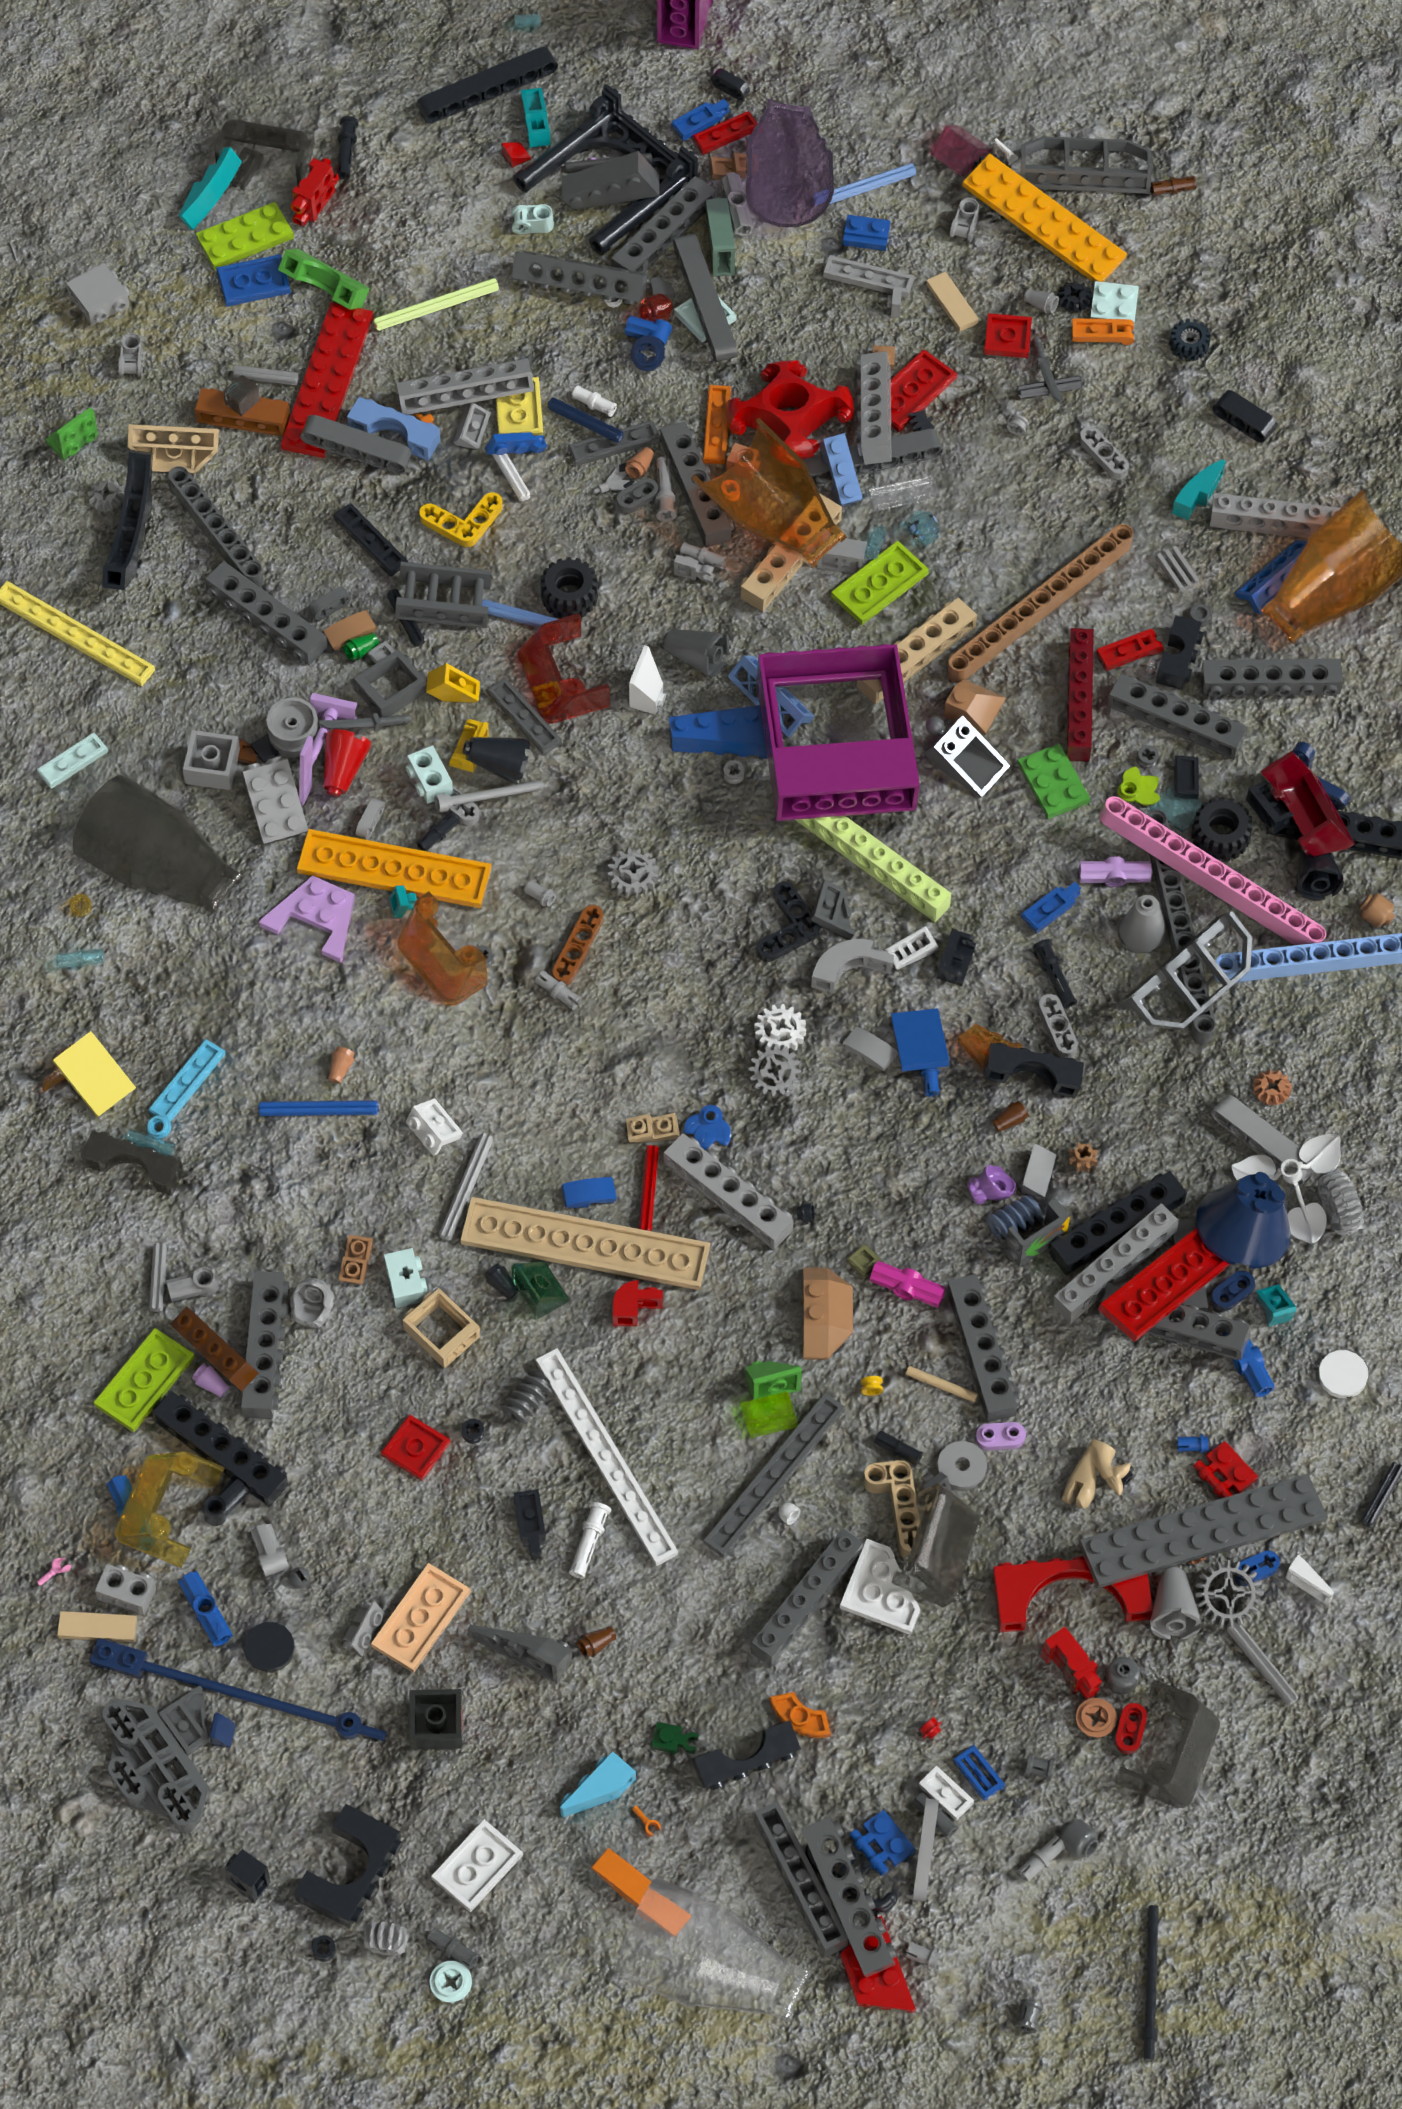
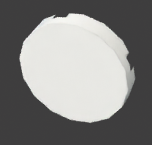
(1343, 1374)

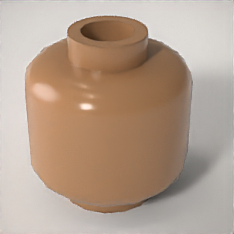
(1377, 910)

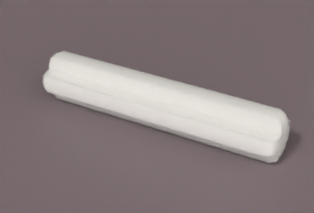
(512, 477)

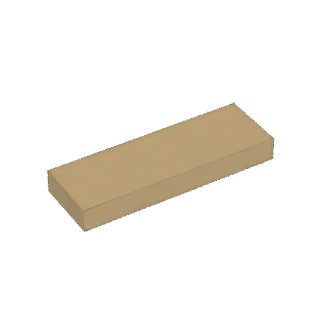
(952, 301)
(96, 1625)

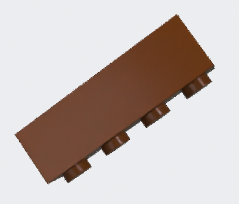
(264, 417)

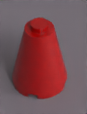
(343, 759)

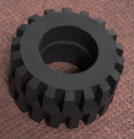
(569, 573)
(1222, 813)

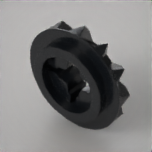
(1072, 303)

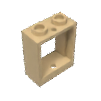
(458, 1343)

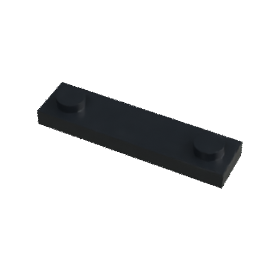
(369, 539)

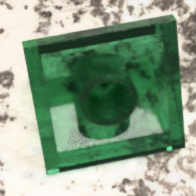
(538, 1287)

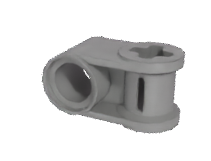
(965, 222)
(131, 358)

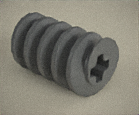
(526, 1396)

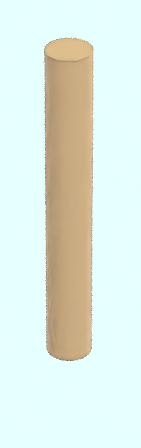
(942, 1384)

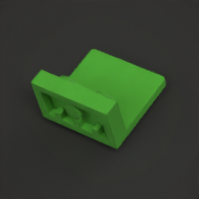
(74, 434)

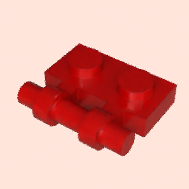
(1230, 1467)

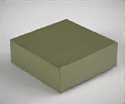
(863, 1260)

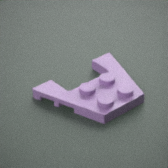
(320, 906)

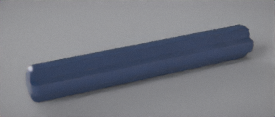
(585, 420)

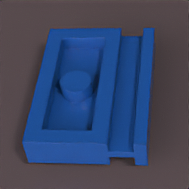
(866, 232)

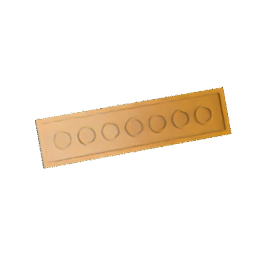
(1044, 219)
(390, 865)

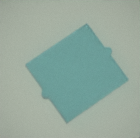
(1179, 811)

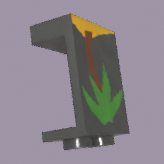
(1025, 1250)

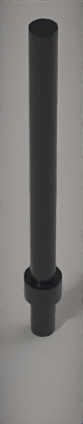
(1149, 2032)

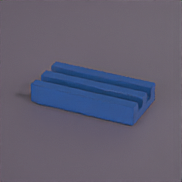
(991, 1790)

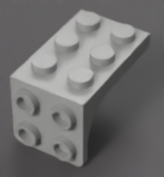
(274, 799)

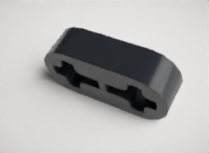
(730, 84)

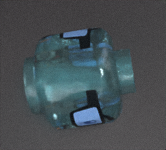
(923, 527)

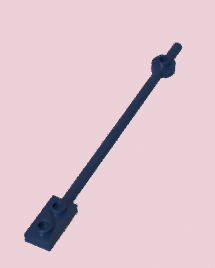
(133, 1661)

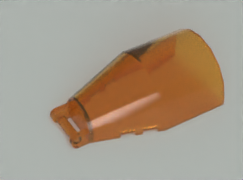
(775, 498)
(1339, 570)

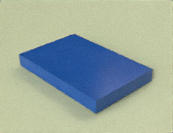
(252, 280)
(920, 1039)

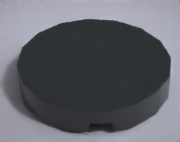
(269, 1647)

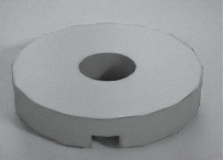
(965, 1452)

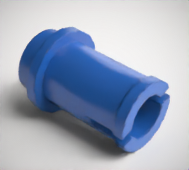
(931, 1081)
(1192, 1443)

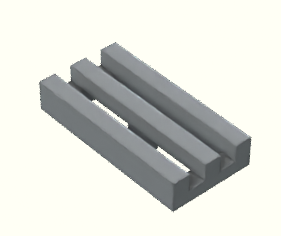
(1183, 563)

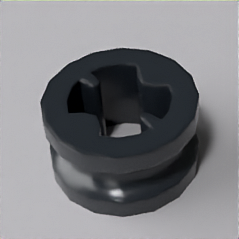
(473, 1438)
(332, 1948)

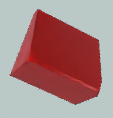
(515, 153)

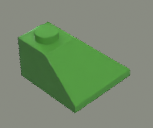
(772, 1378)

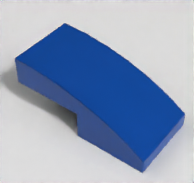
(587, 1191)

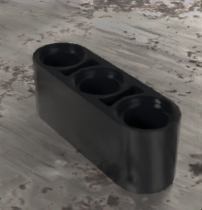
(1245, 416)

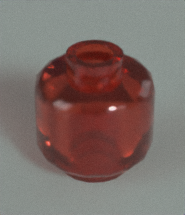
(656, 307)

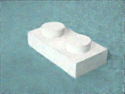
(950, 1795)

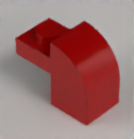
(630, 1298)

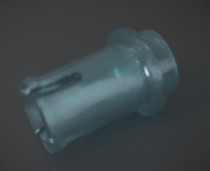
(528, 20)

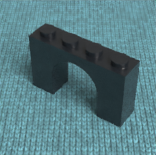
(346, 1902)

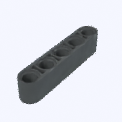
(356, 444)

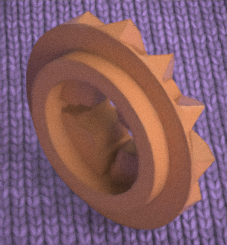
(1272, 1096)
(1090, 1708)

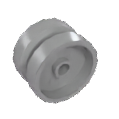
(290, 724)

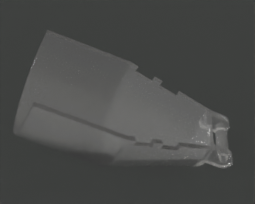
(704, 1955)

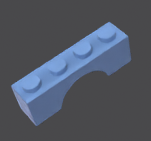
(372, 417)

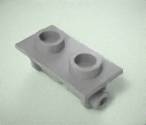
(369, 1618)

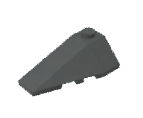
(535, 1653)

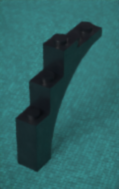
(136, 510)

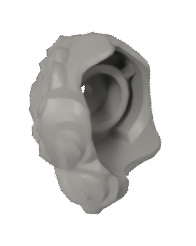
(311, 1302)

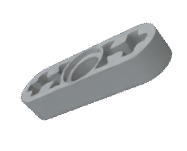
(1105, 462)
(1059, 1016)

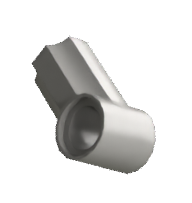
(190, 1286)
(270, 1553)

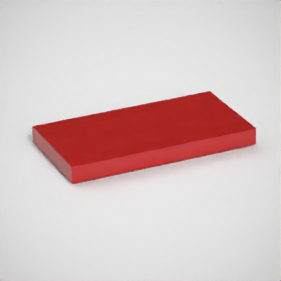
(917, 387)

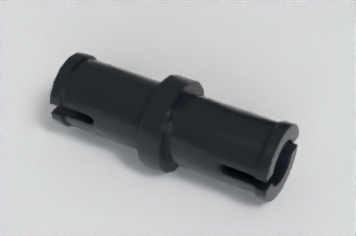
(438, 832)

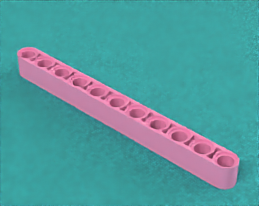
(1200, 865)

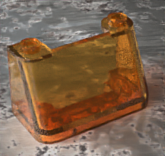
(447, 972)

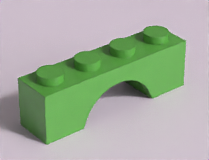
(311, 270)

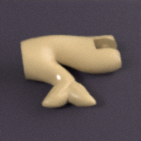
(1083, 1478)

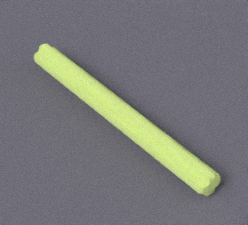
(436, 304)

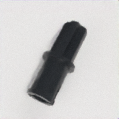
(898, 1448)

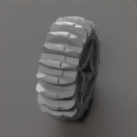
(1340, 1202)
(1217, 1594)

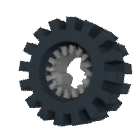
(1190, 330)

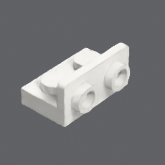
(433, 1125)

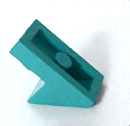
(1277, 1305)

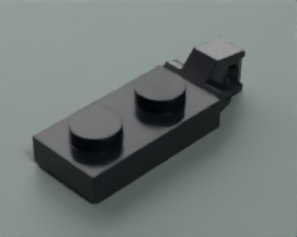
(530, 1521)

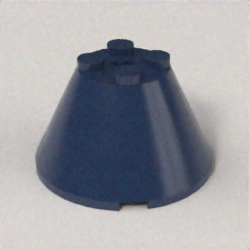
(1245, 1221)

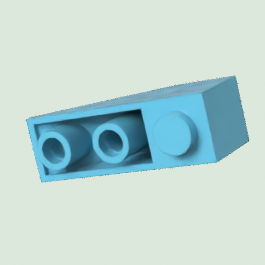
(603, 1785)

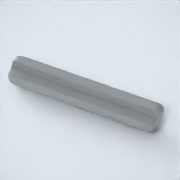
(266, 375)
(158, 1277)

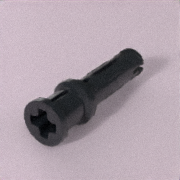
(346, 138)
(1052, 962)

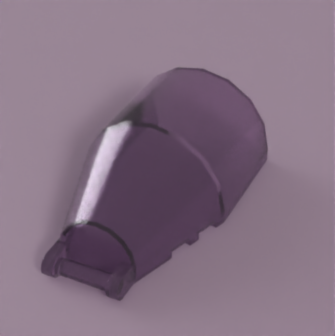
(788, 167)

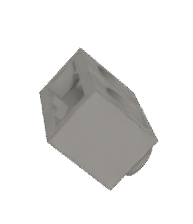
(122, 1594)

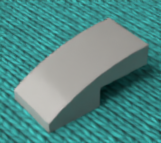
(872, 1048)

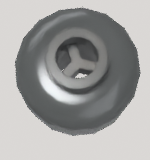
(1123, 1675)
(1079, 1838)

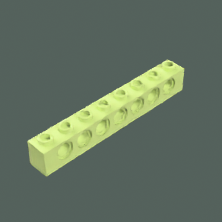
(882, 864)

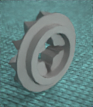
(113, 499)

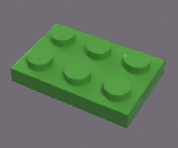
(1053, 781)

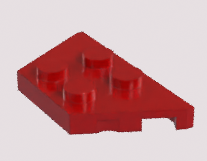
(884, 1989)

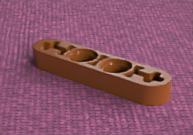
(580, 946)

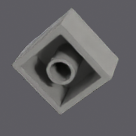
(211, 760)

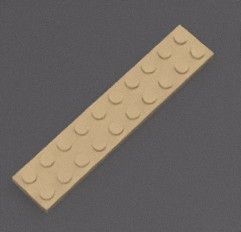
(585, 1243)

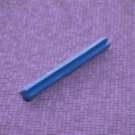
(302, 1108)

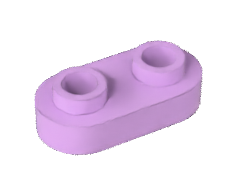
(1001, 1438)

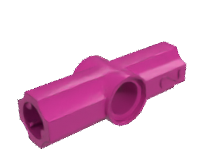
(907, 1284)

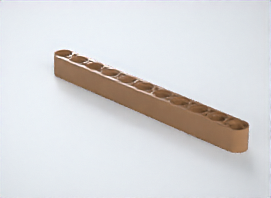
(1035, 611)

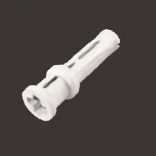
(592, 1530)

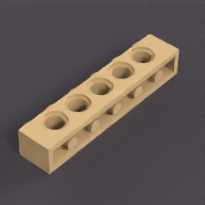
(762, 594)
(946, 635)

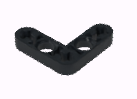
(796, 928)

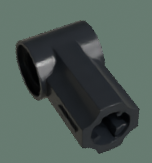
(225, 1499)

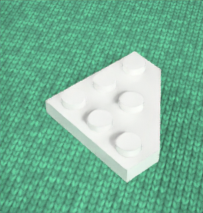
(873, 1594)

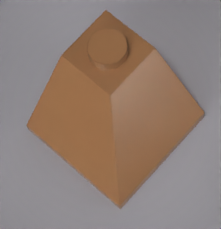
(975, 704)

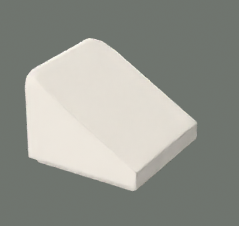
(1001, 150)

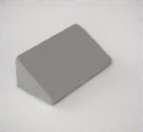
(472, 426)
(1038, 1172)

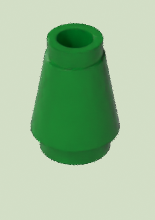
(359, 646)

